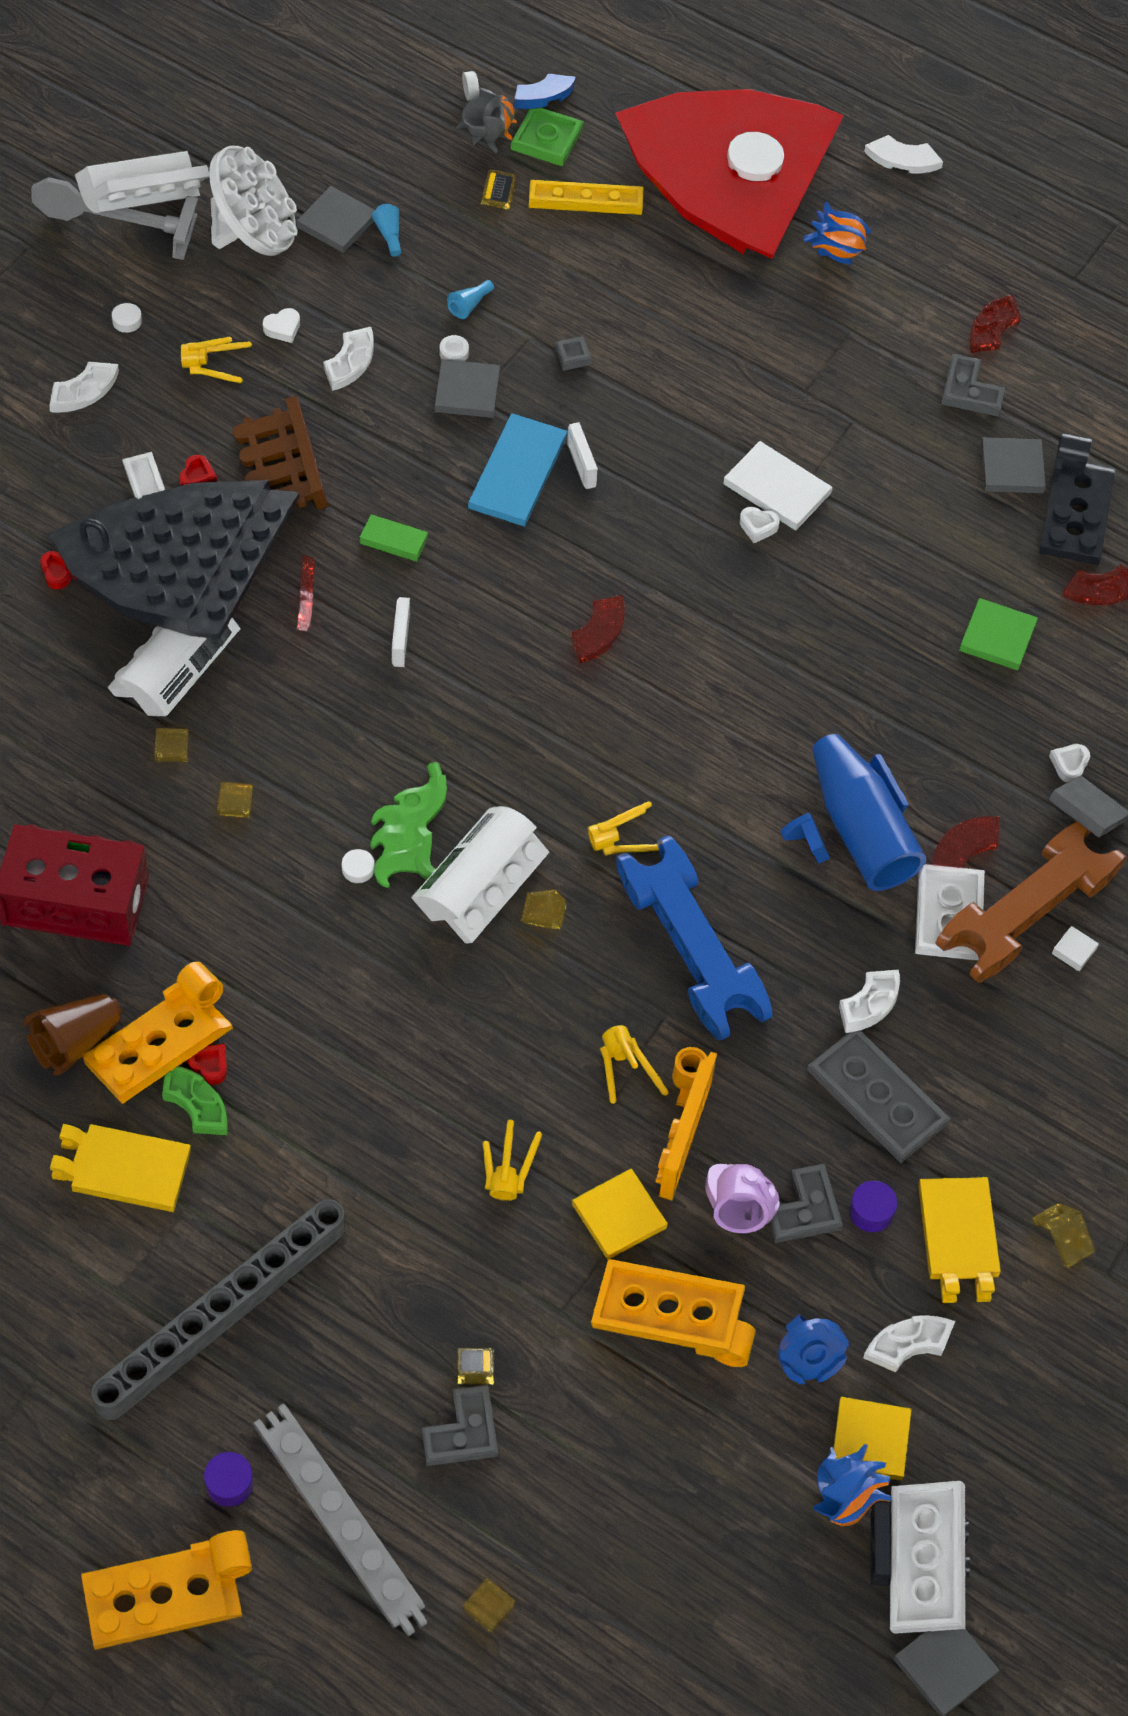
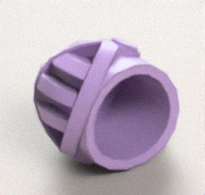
(741, 1197)

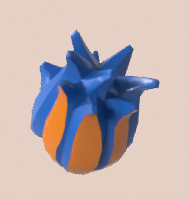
(838, 234)
(849, 1486)

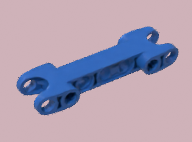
(718, 981)

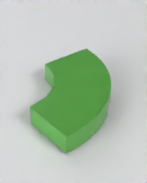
(198, 1099)

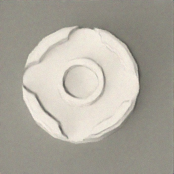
(755, 156)

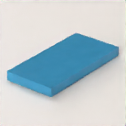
(517, 469)

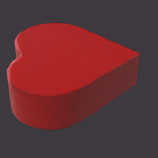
(197, 471)
(55, 570)
(210, 1063)

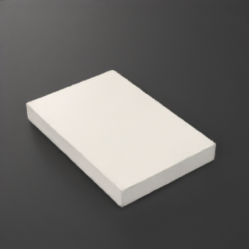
(777, 485)
(940, 897)

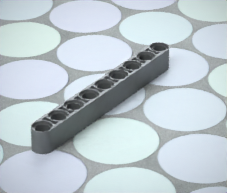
(216, 1323)

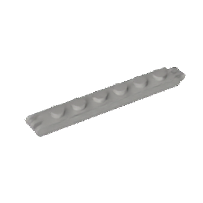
(342, 1520)

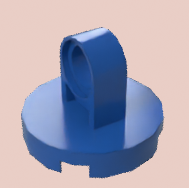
(812, 1349)

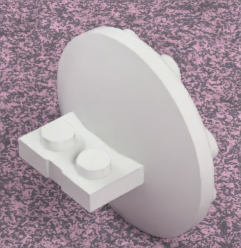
(249, 202)

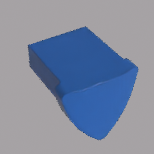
(806, 828)

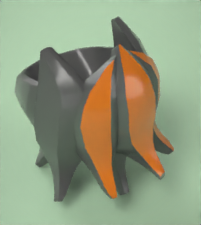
(488, 117)

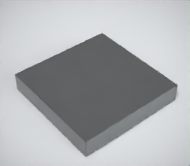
(336, 219)
(467, 388)
(1013, 465)
(1089, 806)
(946, 1667)

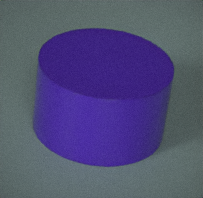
(873, 1206)
(228, 1479)

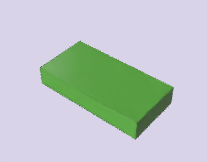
(393, 537)

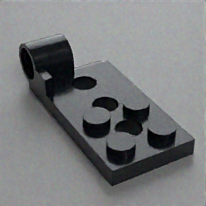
(1069, 468)

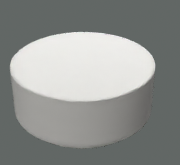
(470, 85)
(126, 317)
(454, 348)
(358, 866)

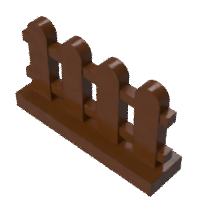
(281, 447)

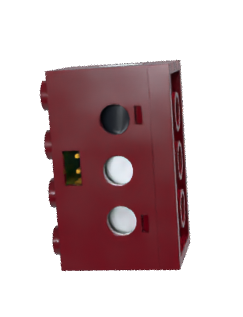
(72, 884)

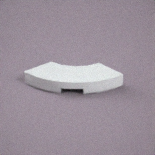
(908, 157)
(352, 359)
(85, 388)
(871, 1002)
(908, 1339)

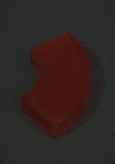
(992, 322)
(1099, 588)
(305, 593)
(601, 630)
(966, 840)

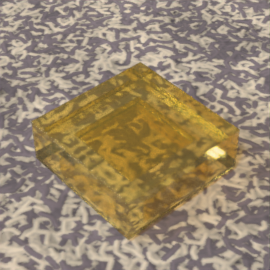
(171, 745)
(235, 799)
(489, 1605)

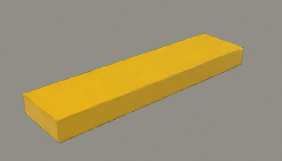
(586, 197)

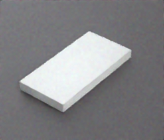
(927, 1557)

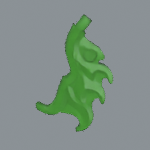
(405, 833)

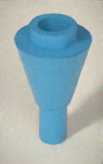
(387, 221)
(464, 301)

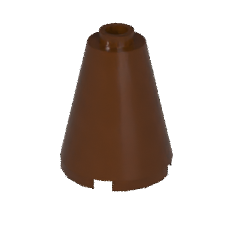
(70, 1030)

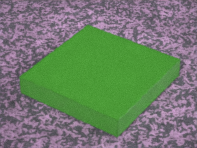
(547, 135)
(998, 634)

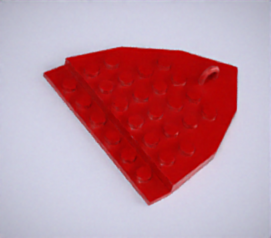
(684, 151)

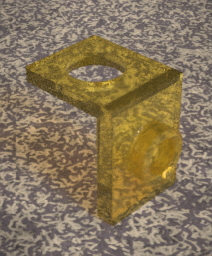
(1068, 1233)

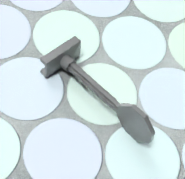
(64, 202)

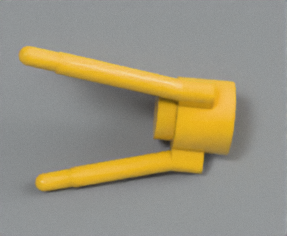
(195, 355)
(605, 833)
(621, 1047)
(505, 1183)

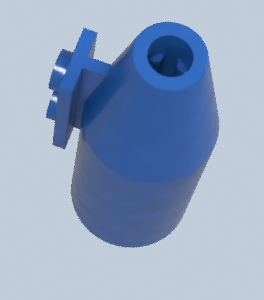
(867, 813)

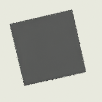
(573, 353)

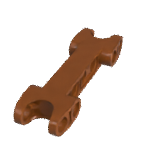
(995, 930)

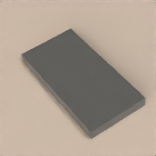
(878, 1094)

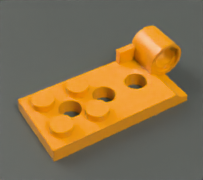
(187, 999)
(692, 1097)
(715, 1337)
(214, 1560)

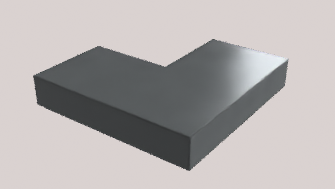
(968, 394)
(813, 1212)
(470, 1437)

